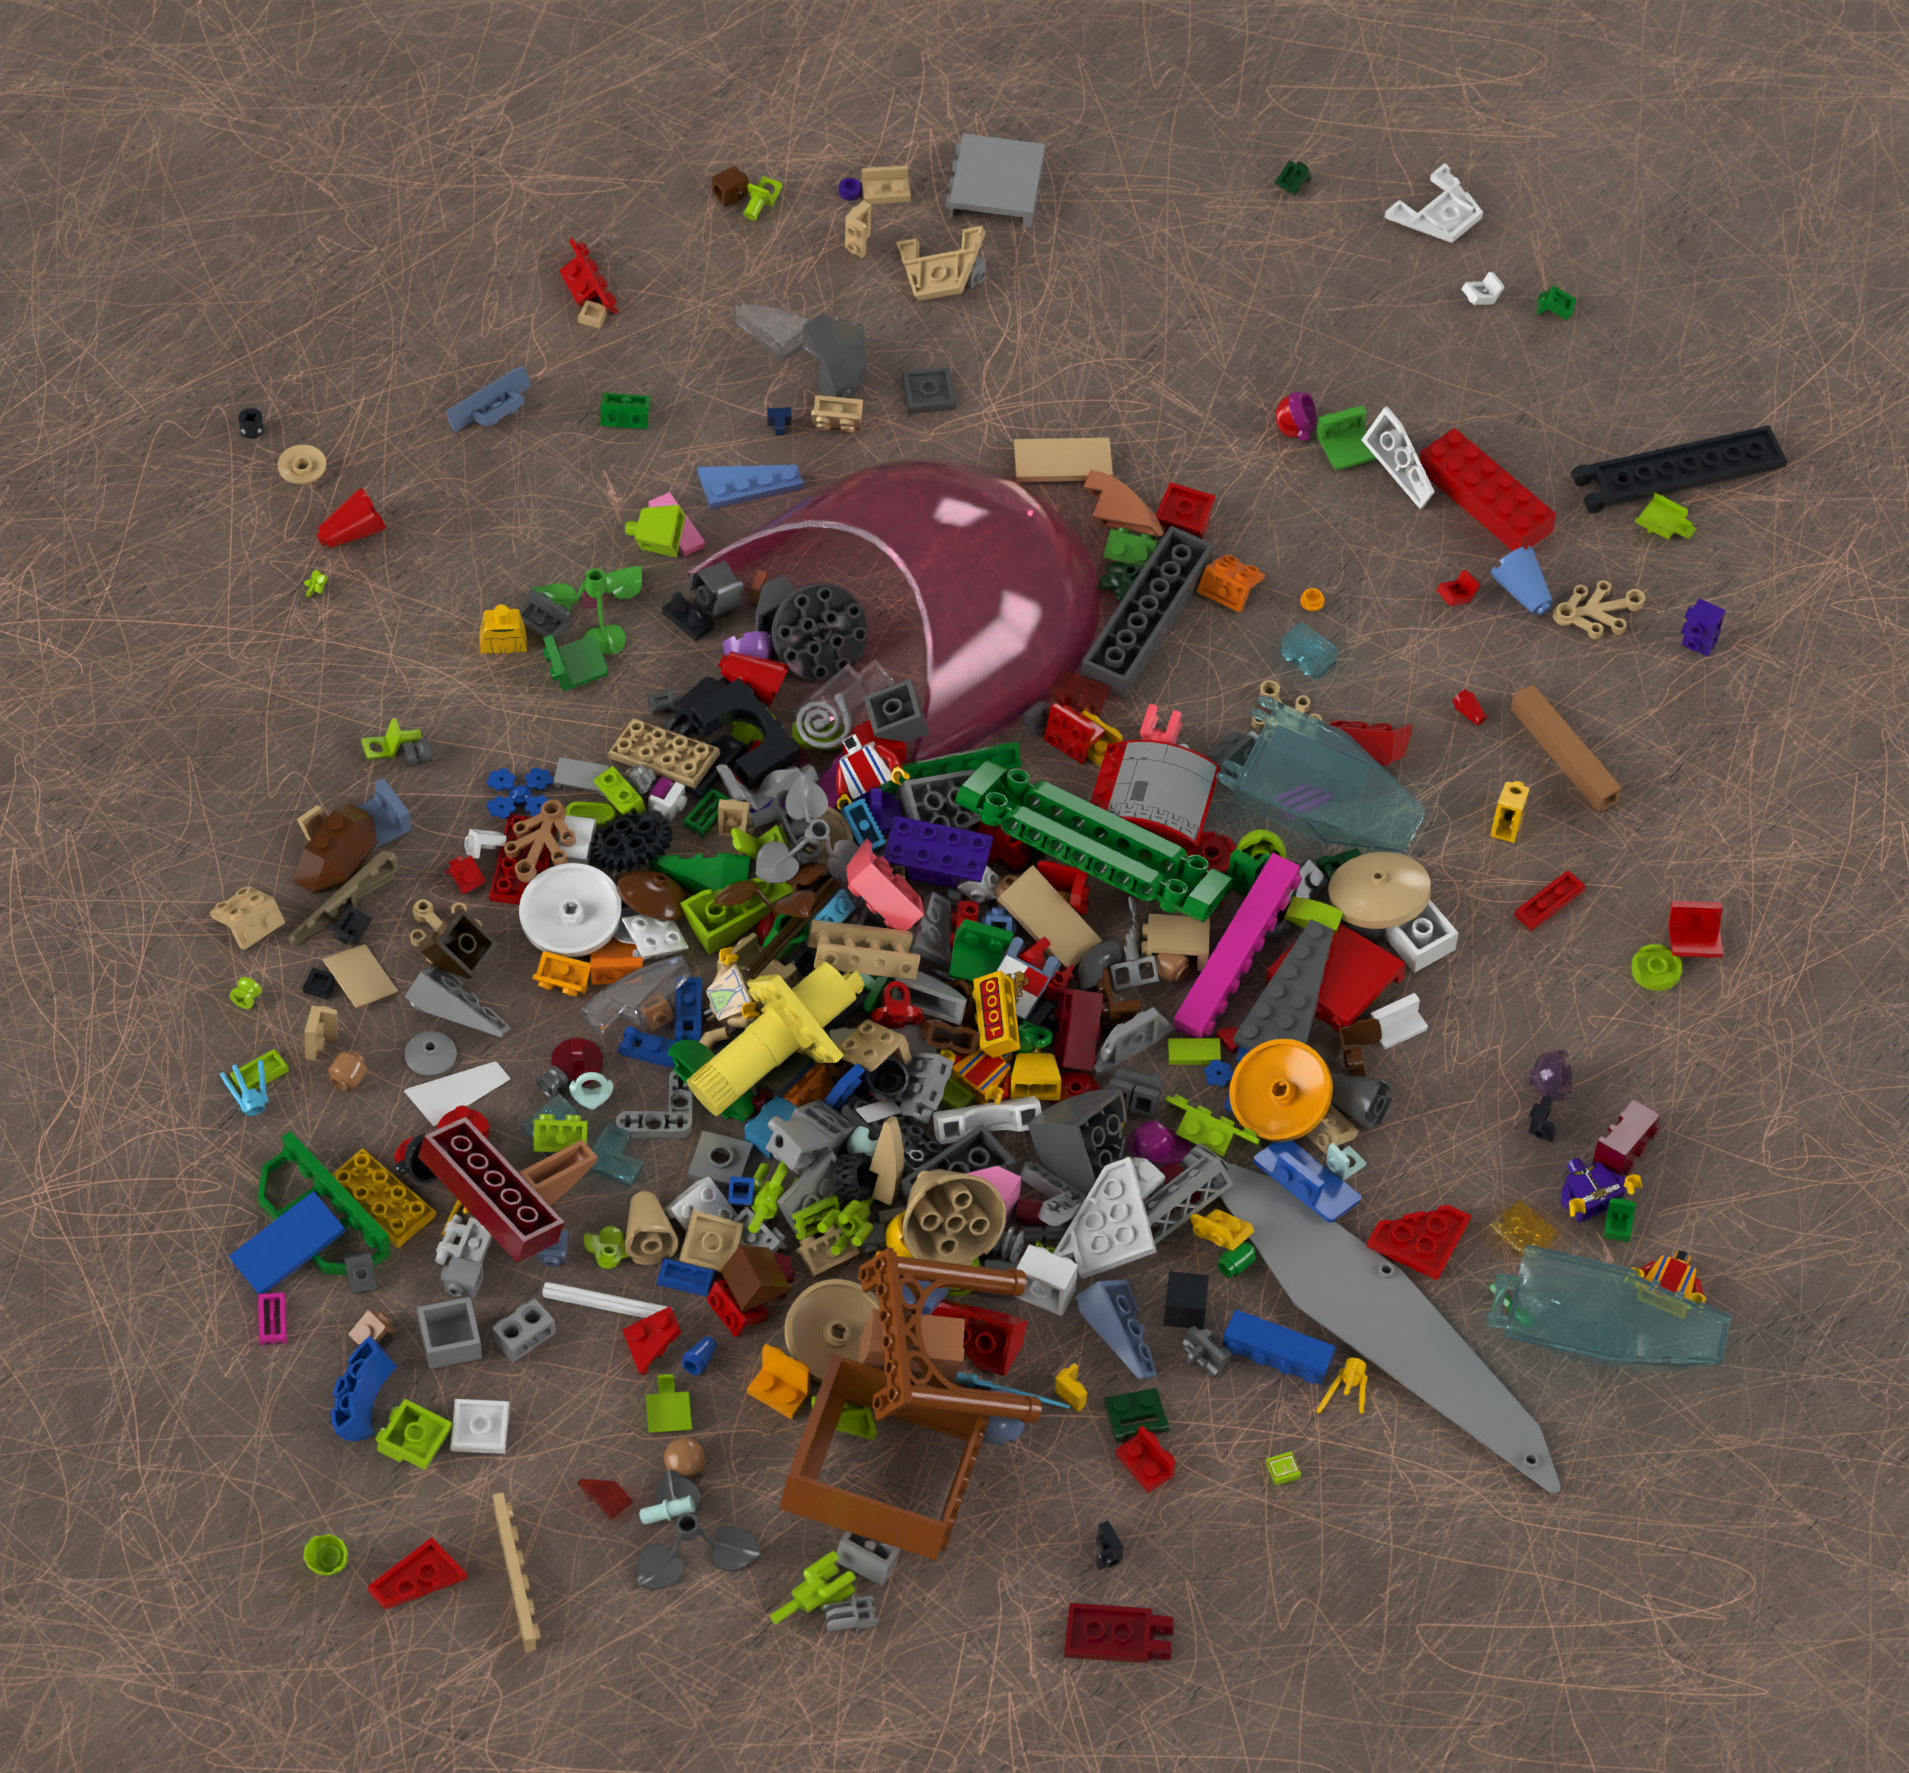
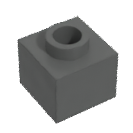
(874, 1242)

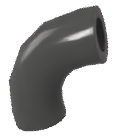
(1096, 960)

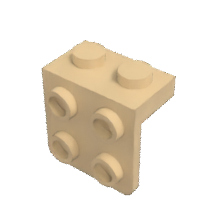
(837, 412)
(734, 815)
(249, 915)
(874, 1044)

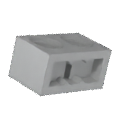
(527, 1334)

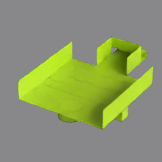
(1665, 518)
(669, 1408)

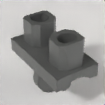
(1203, 1352)

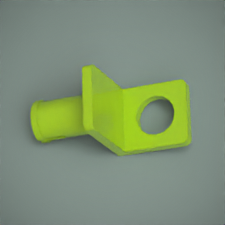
(761, 196)
(391, 742)

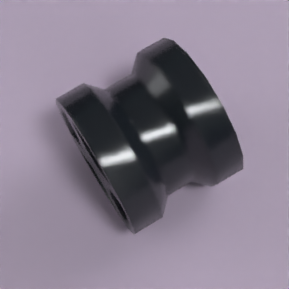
(251, 423)

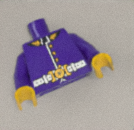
(1591, 1187)

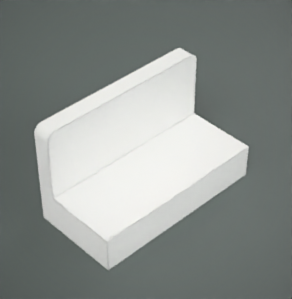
(1400, 1021)

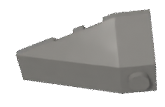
(442, 996)

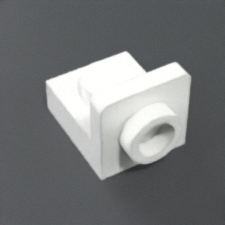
(484, 839)

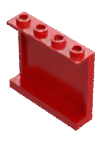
(1352, 977)

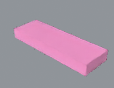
(691, 539)

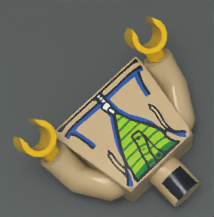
(730, 994)

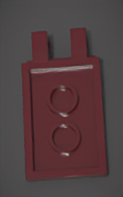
(1116, 1633)

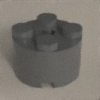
(716, 590)

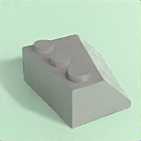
(934, 800)

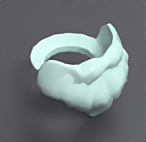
(591, 1097)

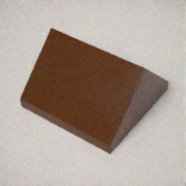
(754, 1276)

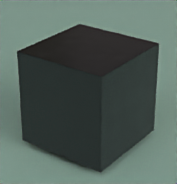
(1186, 1300)

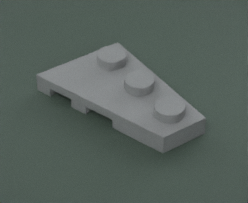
(934, 931)

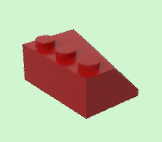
(1379, 740)

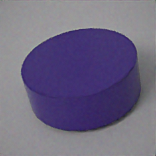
(850, 189)

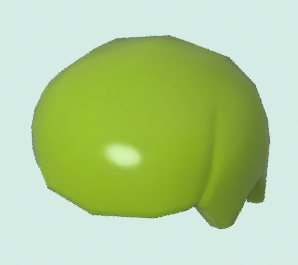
(326, 1554)

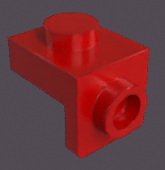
(1459, 591)
(465, 873)

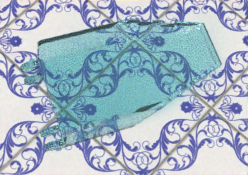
(1322, 784)

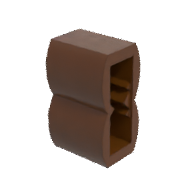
(944, 1035)

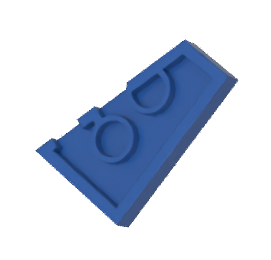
(845, 1087)

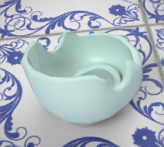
(859, 1142)

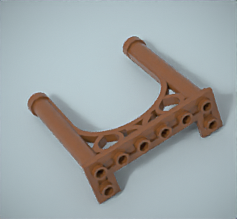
(903, 1390)

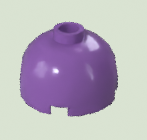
(753, 643)

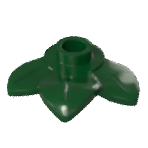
(1119, 577)

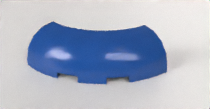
(358, 1389)

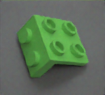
(1342, 438)

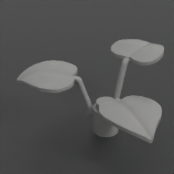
(810, 802)

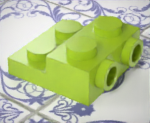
(413, 1434)

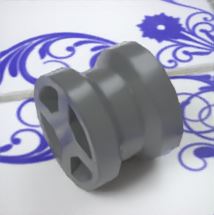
(552, 1081)

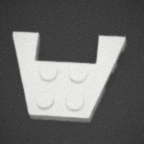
(1445, 216)

